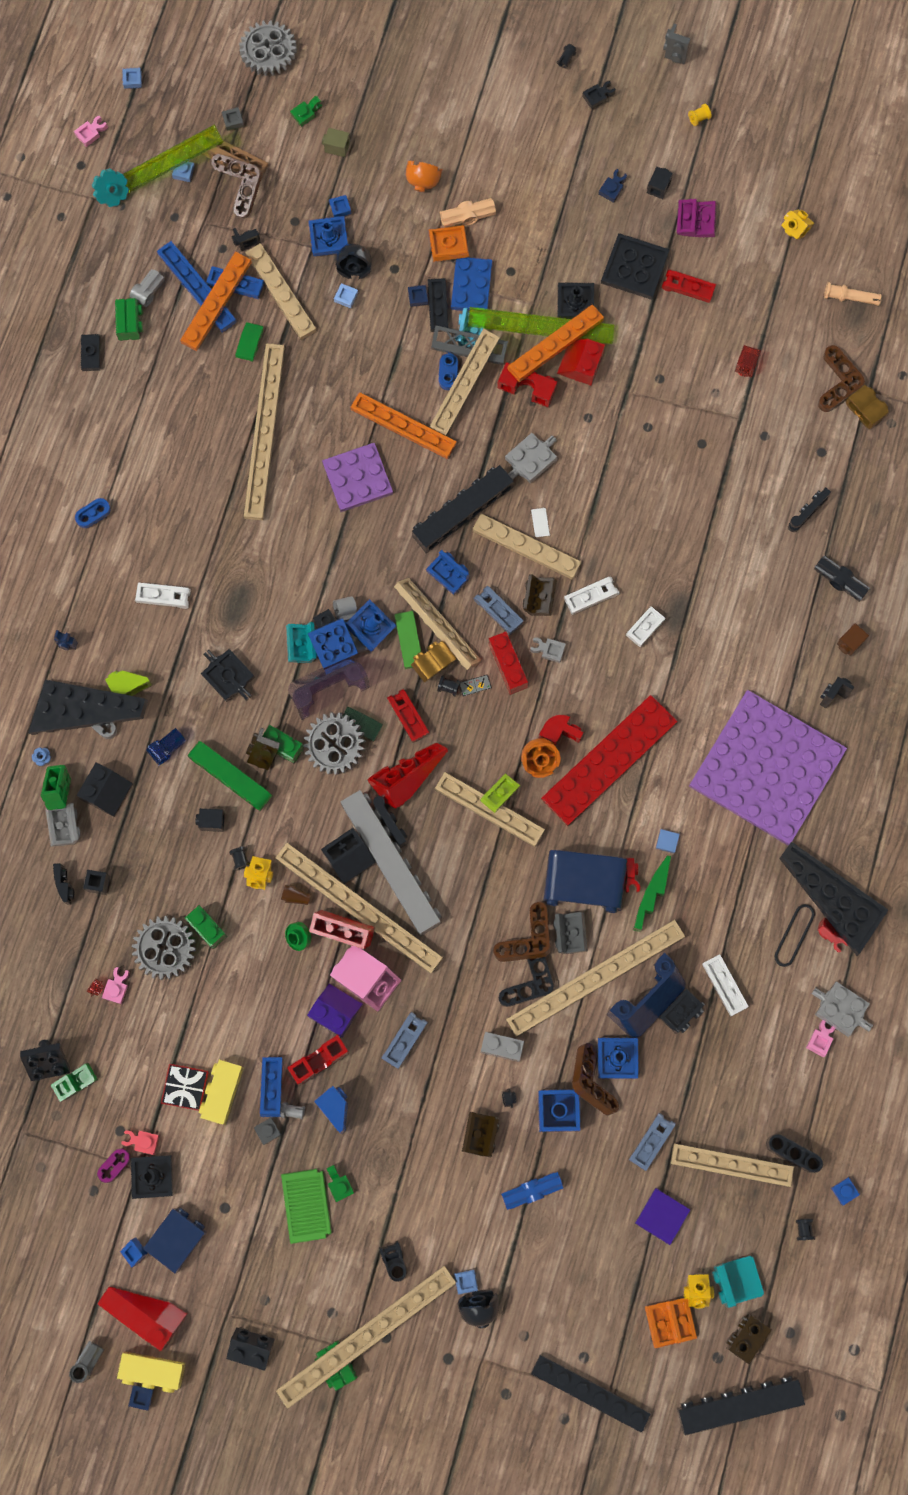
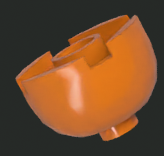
(422, 175)
(540, 757)

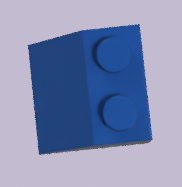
(334, 1107)

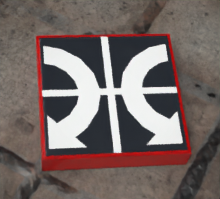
(184, 1087)

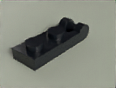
(808, 510)
(390, 820)

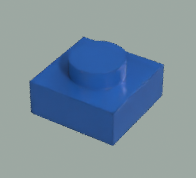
(340, 206)
(845, 1191)
(133, 1252)

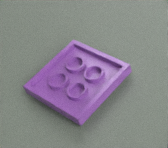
(357, 477)

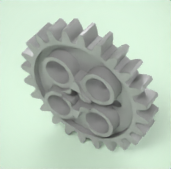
(268, 48)
(324, 756)
(146, 943)

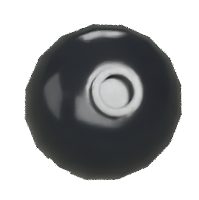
(353, 261)
(480, 1308)

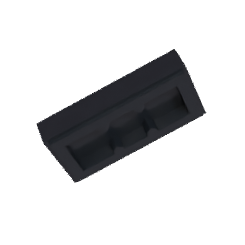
(90, 352)

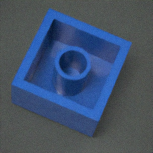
(558, 1111)

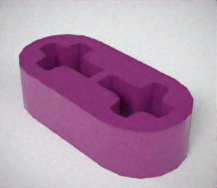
(110, 1163)

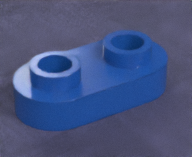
(447, 370)
(91, 511)

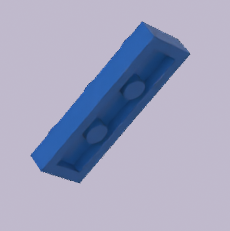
(248, 285)
(271, 1087)

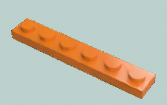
(215, 301)
(555, 343)
(403, 425)

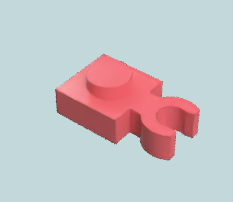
(144, 1142)

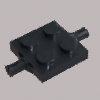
(227, 675)

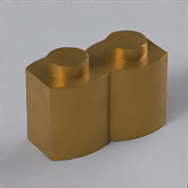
(867, 406)
(432, 661)

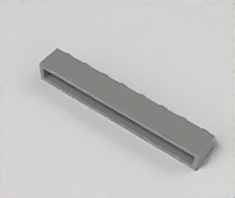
(390, 862)

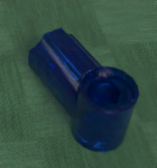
(161, 749)

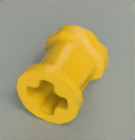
(699, 114)

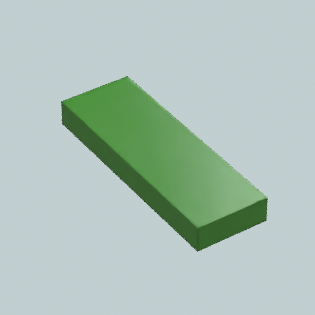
(408, 637)

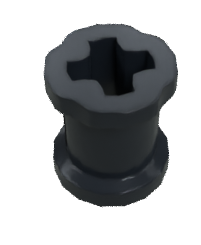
(448, 685)
(239, 858)
(805, 1229)

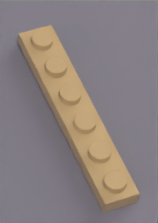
(281, 292)
(464, 382)
(526, 546)
(437, 623)
(503, 817)
(732, 1165)

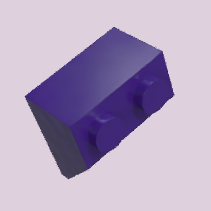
(334, 1010)

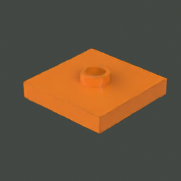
(448, 243)

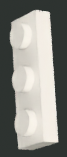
(725, 985)

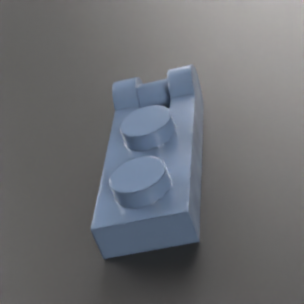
(498, 610)
(404, 1041)
(651, 1142)

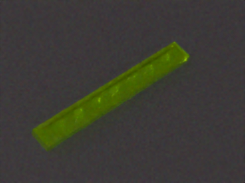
(532, 324)

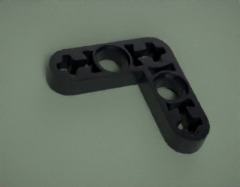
(533, 985)

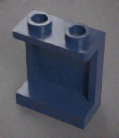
(175, 1239)

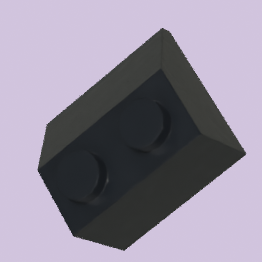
(104, 789)

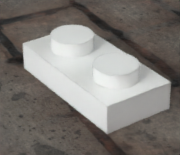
(645, 626)

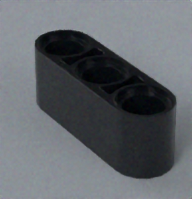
(804, 1154)

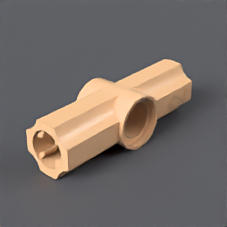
(467, 213)

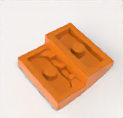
(670, 1322)

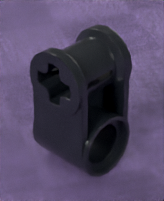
(393, 1260)

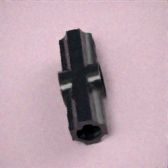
(841, 578)

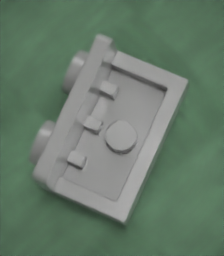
(63, 826)

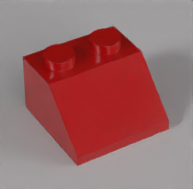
(582, 360)

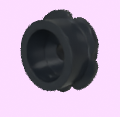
(508, 1098)

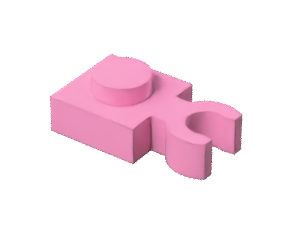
(89, 132)
(115, 989)
(820, 1041)

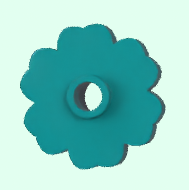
(110, 187)

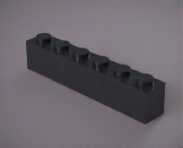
(462, 509)
(740, 1406)

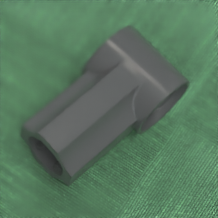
(87, 1361)

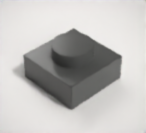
(232, 118)
(267, 1131)

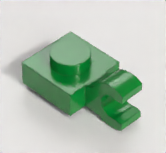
(304, 113)
(339, 1186)

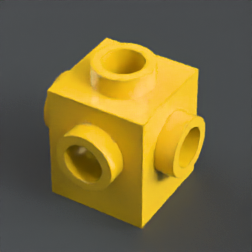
(797, 223)
(258, 873)
(698, 1291)

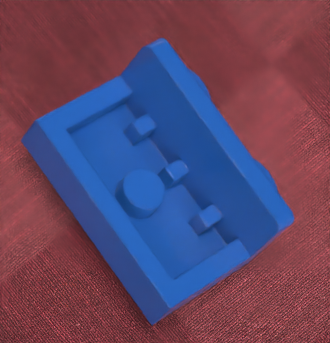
(448, 572)

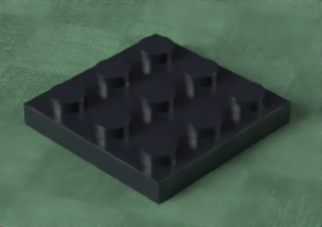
(635, 266)

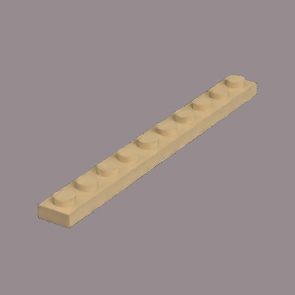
(264, 432)
(359, 908)
(595, 978)
(365, 1337)

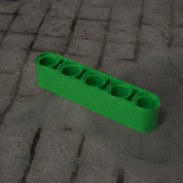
(229, 775)

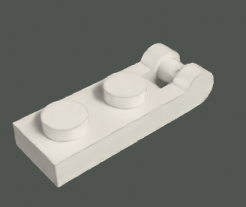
(162, 595)
(591, 595)

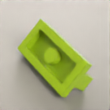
(500, 793)

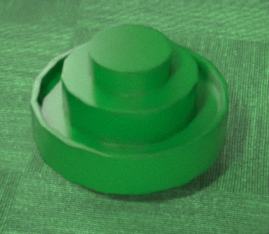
(298, 936)

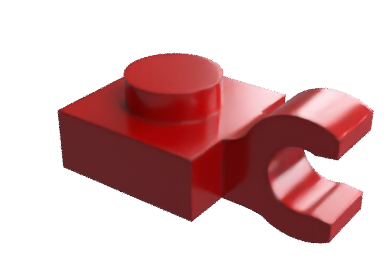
(631, 871)
(828, 932)

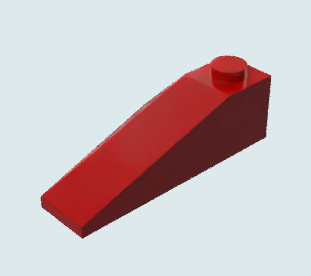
(403, 780)
(146, 1316)

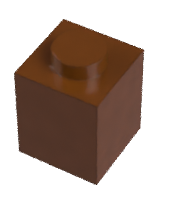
(852, 640)

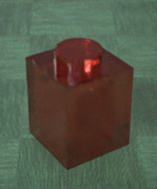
(747, 361)

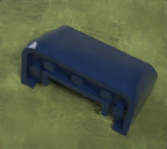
(585, 879)
(638, 1018)

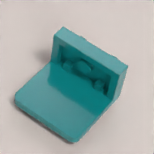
(737, 1281)

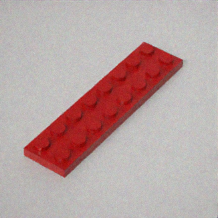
(609, 760)

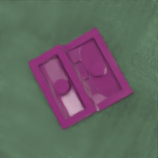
(696, 218)

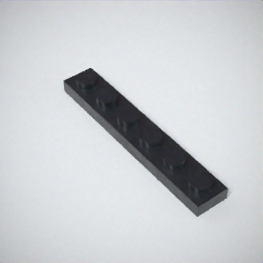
(590, 1393)

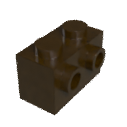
(748, 1338)

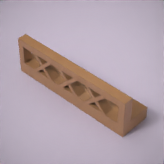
(238, 152)

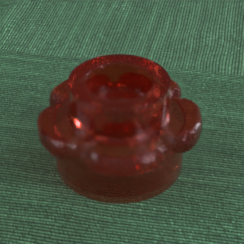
(95, 987)

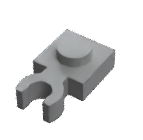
(551, 649)

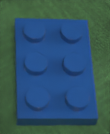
(471, 283)

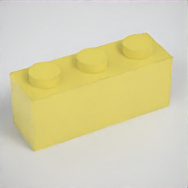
(221, 1092)
(151, 1371)

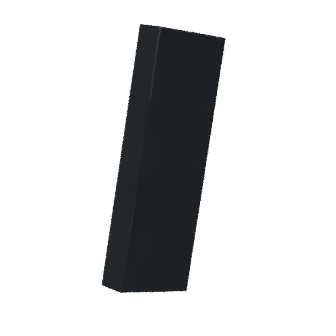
(437, 303)

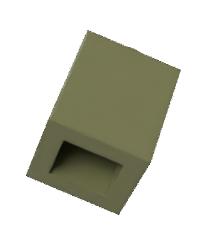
(336, 142)

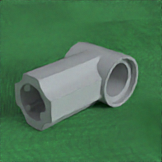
(145, 290)

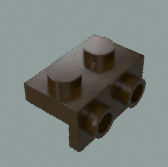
(539, 596)
(261, 750)
(480, 1134)

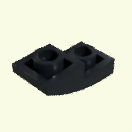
(64, 889)

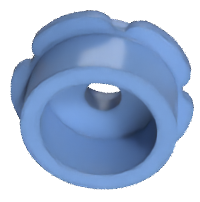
(41, 761)

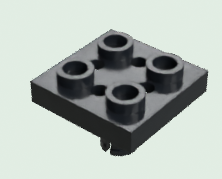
(575, 294)
(45, 1061)
(150, 1177)

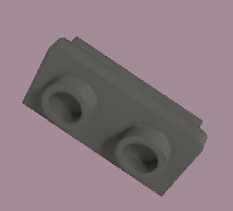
(676, 46)
(570, 933)

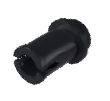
(568, 53)

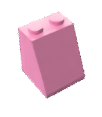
(365, 977)

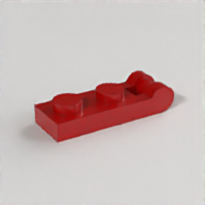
(689, 286)
(408, 716)

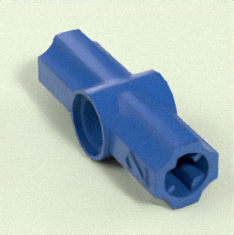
(532, 1191)

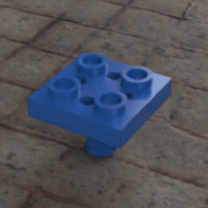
(329, 230)
(374, 621)
(338, 631)
(627, 1048)

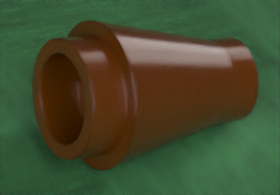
(294, 895)

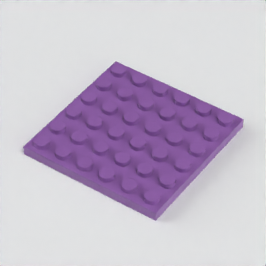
(768, 767)

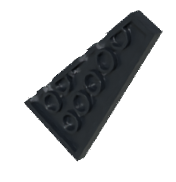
(80, 707)
(843, 904)

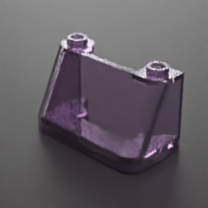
(304, 687)

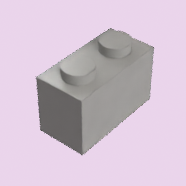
(502, 1046)

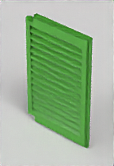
(306, 1205)

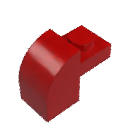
(558, 726)

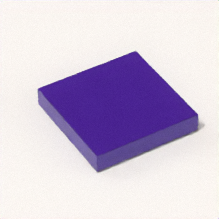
(662, 1216)

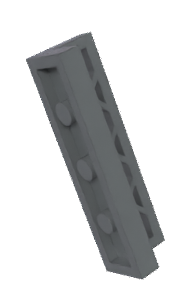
(462, 350)

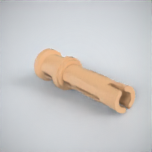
(842, 293)

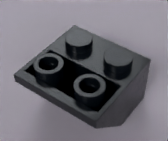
(348, 855)

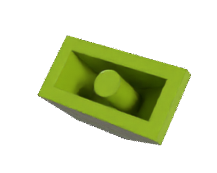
(127, 683)

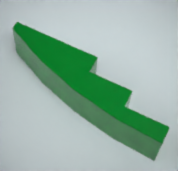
(655, 888)

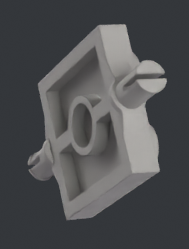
(531, 457)
(842, 1009)

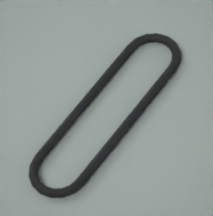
(802, 938)

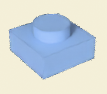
(346, 295)

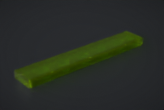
(173, 158)

